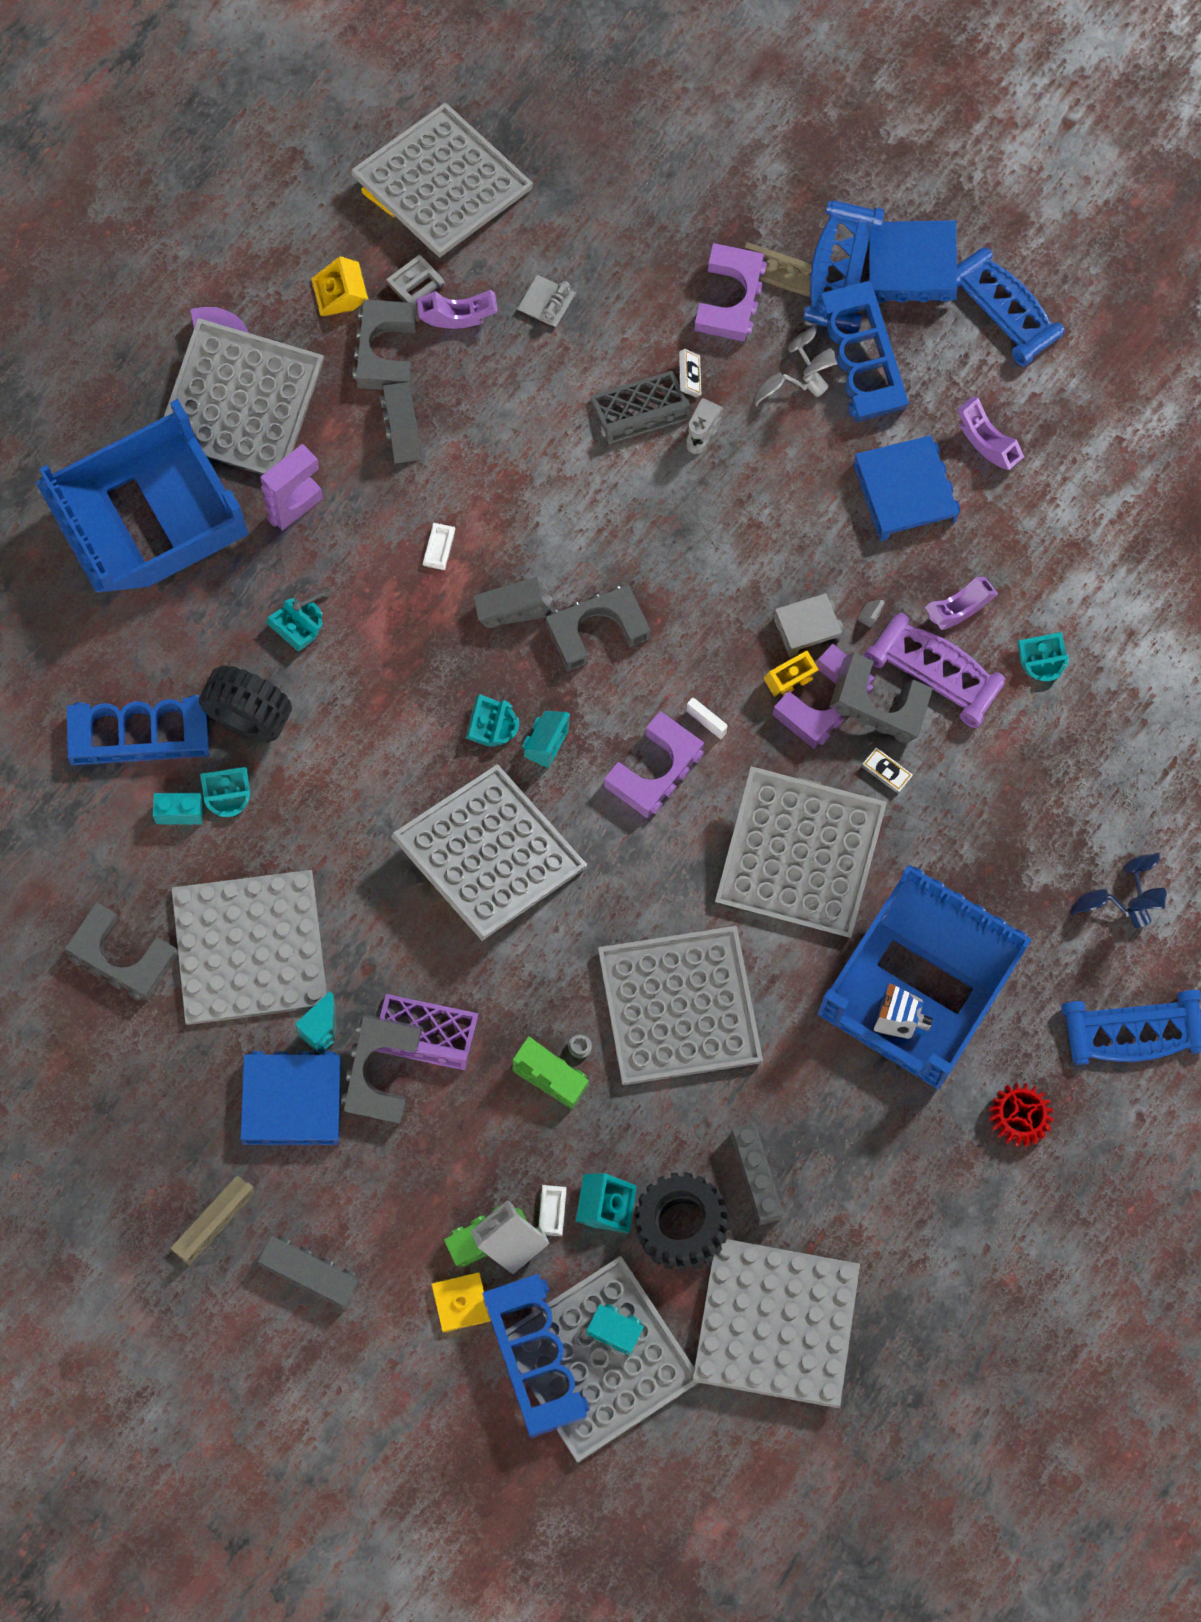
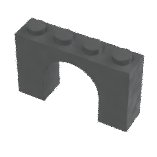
(376, 319)
(617, 604)
(852, 700)
(138, 979)
(362, 1096)

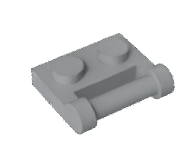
(411, 276)

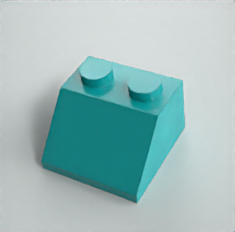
(547, 737)
(318, 1025)
(606, 1202)

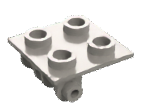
(547, 300)

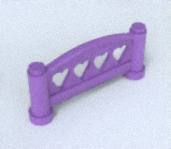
(974, 699)

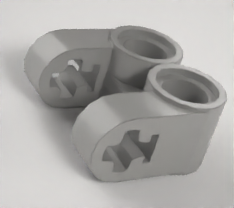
(703, 425)

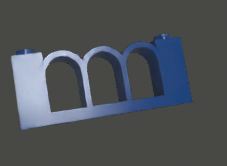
(851, 300)
(81, 734)
(515, 1297)

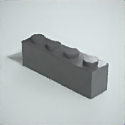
(756, 1174)
(309, 1272)

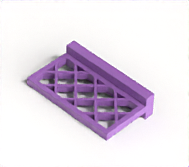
(426, 1051)

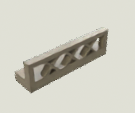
(782, 272)
(213, 1220)

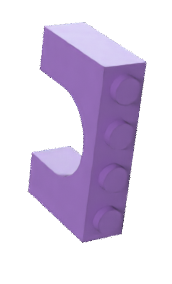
(746, 268)
(290, 489)
(811, 724)
(647, 794)

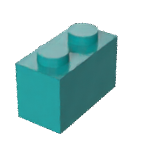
(178, 808)
(615, 1329)

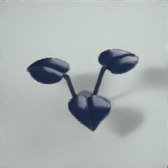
(1138, 906)

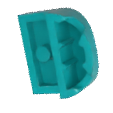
(297, 627)
(1043, 656)
(492, 722)
(226, 791)

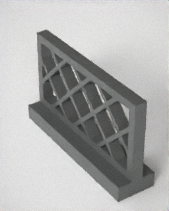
(647, 419)

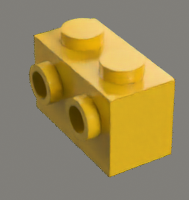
(790, 674)

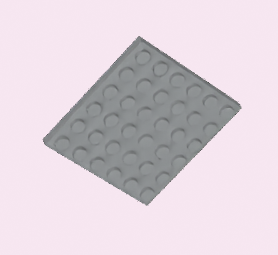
(442, 179)
(244, 395)
(489, 851)
(801, 852)
(249, 947)
(679, 1005)
(777, 1323)
(616, 1386)

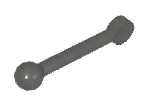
(324, 593)

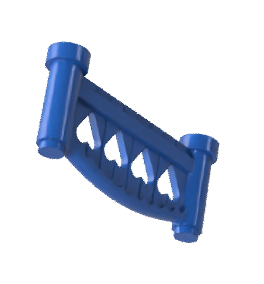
(859, 222)
(1028, 341)
(1084, 1024)

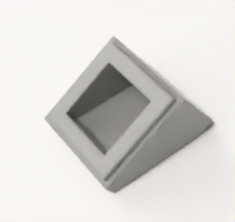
(871, 612)

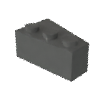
(401, 422)
(514, 603)

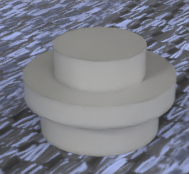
(579, 1046)

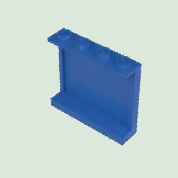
(914, 261)
(905, 486)
(291, 1099)

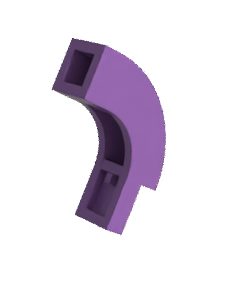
(456, 313)
(218, 316)
(986, 438)
(963, 604)

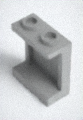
(808, 623)
(509, 1238)

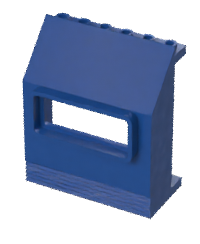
(177, 486)
(951, 936)

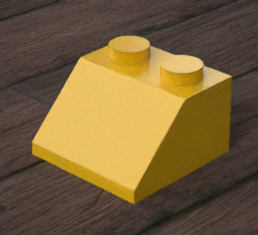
(339, 287)

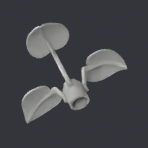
(812, 379)

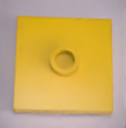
(460, 1302)

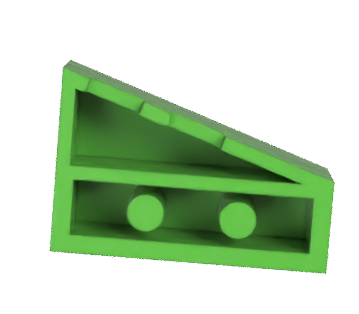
(549, 1073)
(463, 1246)

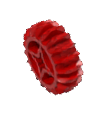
(1017, 1105)

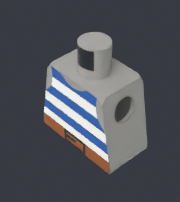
(900, 1014)

